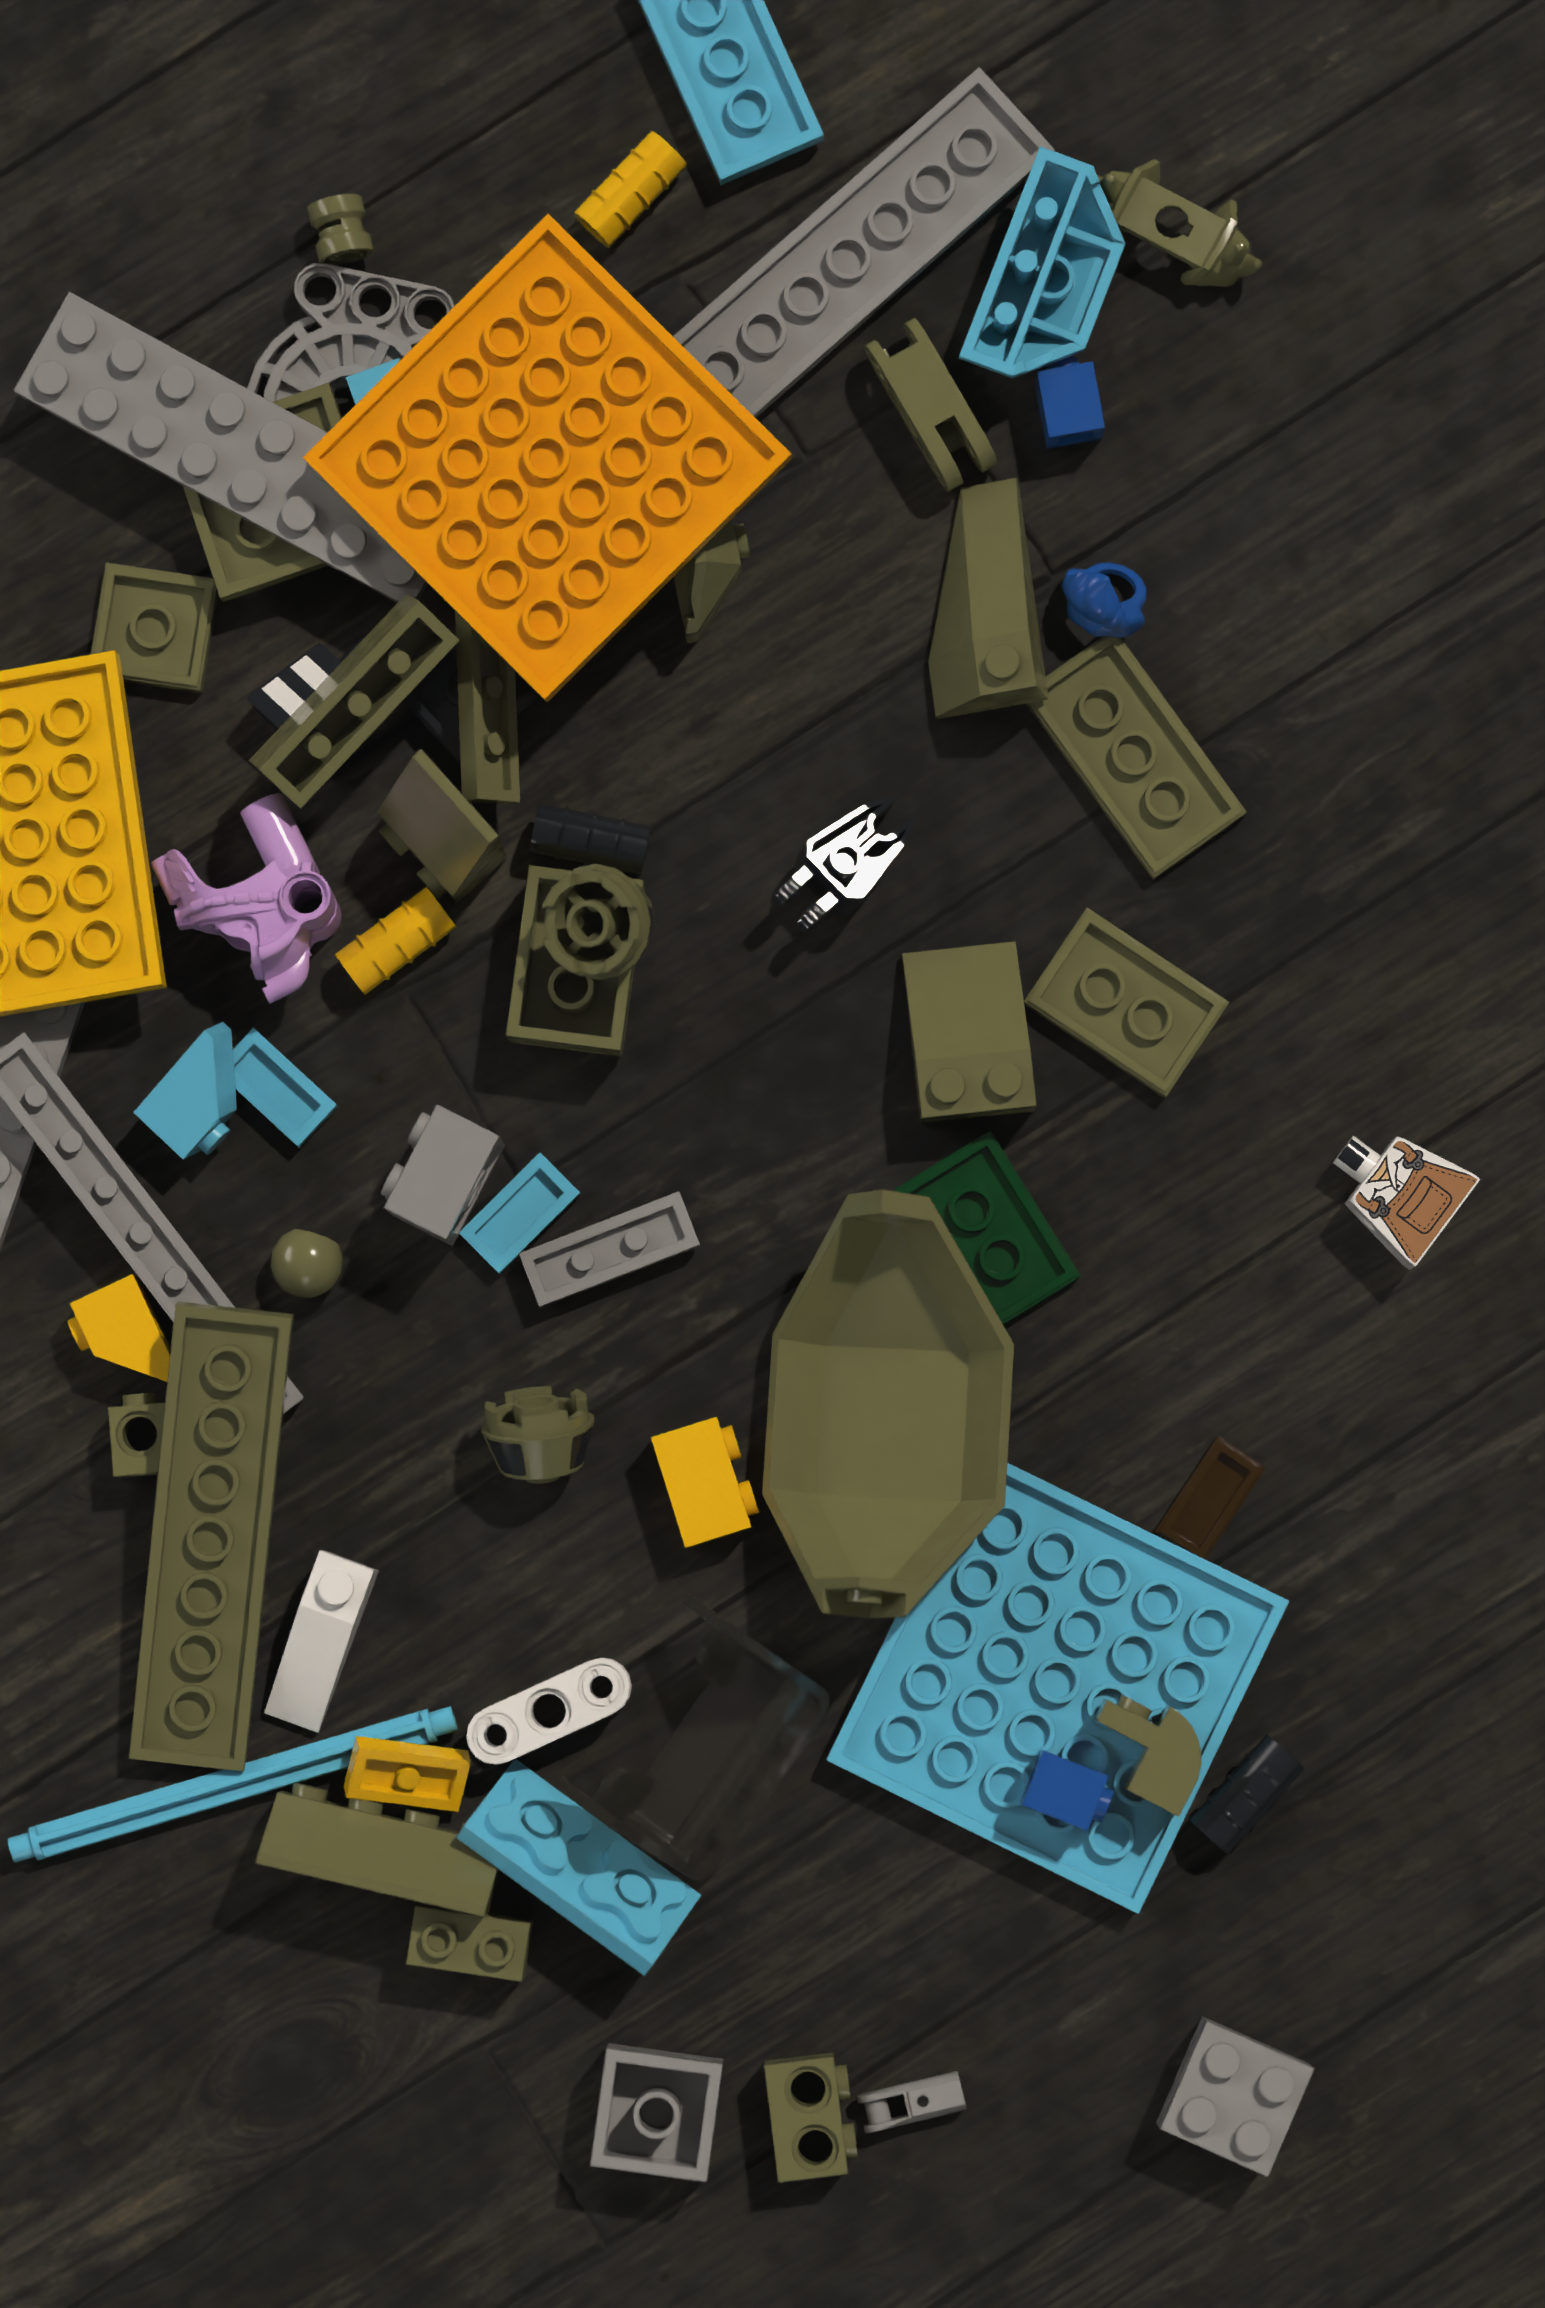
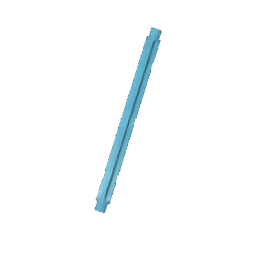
(220, 1787)

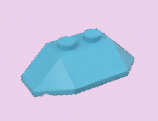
(1047, 271)

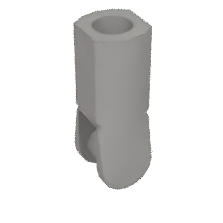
(923, 2100)

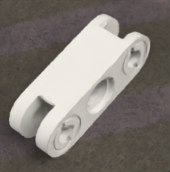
(518, 1718)

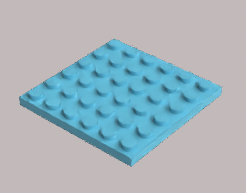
(1022, 1652)

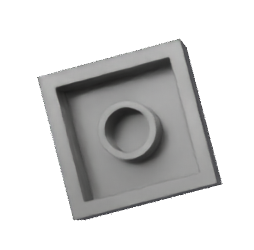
(442, 1174)
(1235, 2096)
(656, 2112)

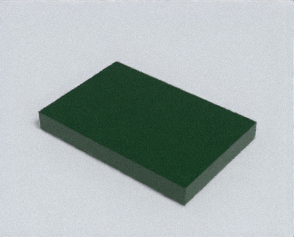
(996, 1226)

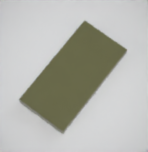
(1135, 755)

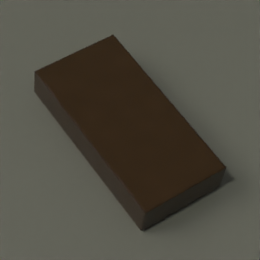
(1210, 1498)

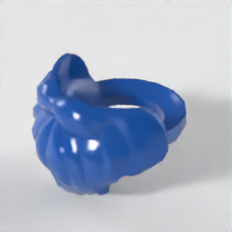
(1095, 604)

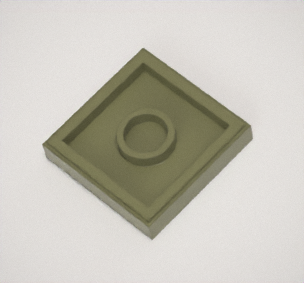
(157, 625)

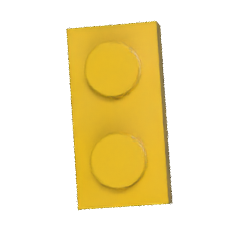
(407, 1773)

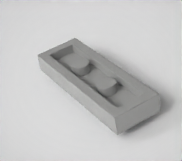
(609, 1249)

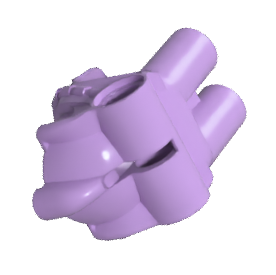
(264, 909)

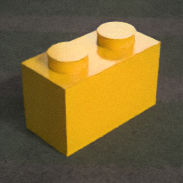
(703, 1481)

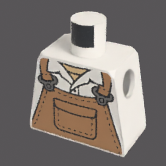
(1404, 1194)

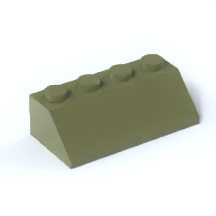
(376, 1850)

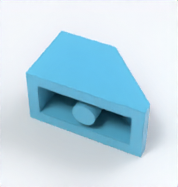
(195, 1096)

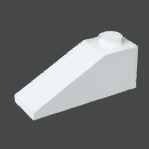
(320, 1640)

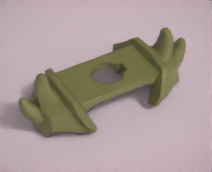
(1214, 245)

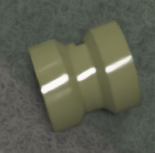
(340, 229)

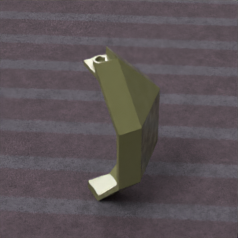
(886, 1409)

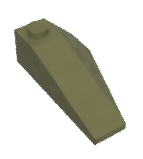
(986, 620)

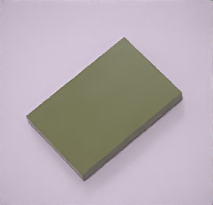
(1126, 1002)

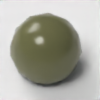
(306, 1263)

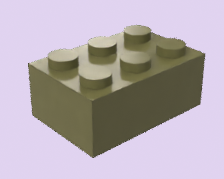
(559, 1006)

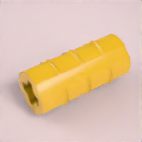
(630, 189)
(395, 940)

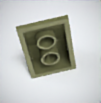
(439, 829)
(969, 1032)

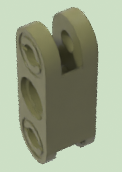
(931, 405)

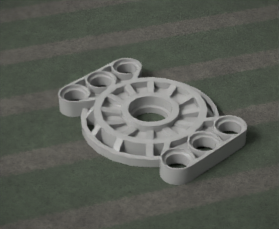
(346, 336)

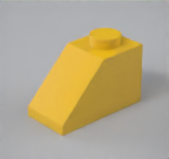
(122, 1328)

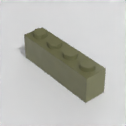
(354, 700)

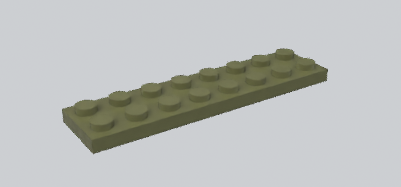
(211, 1536)

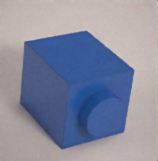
(1069, 403)
(1067, 1791)

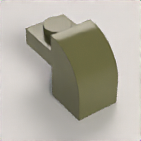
(1170, 1755)

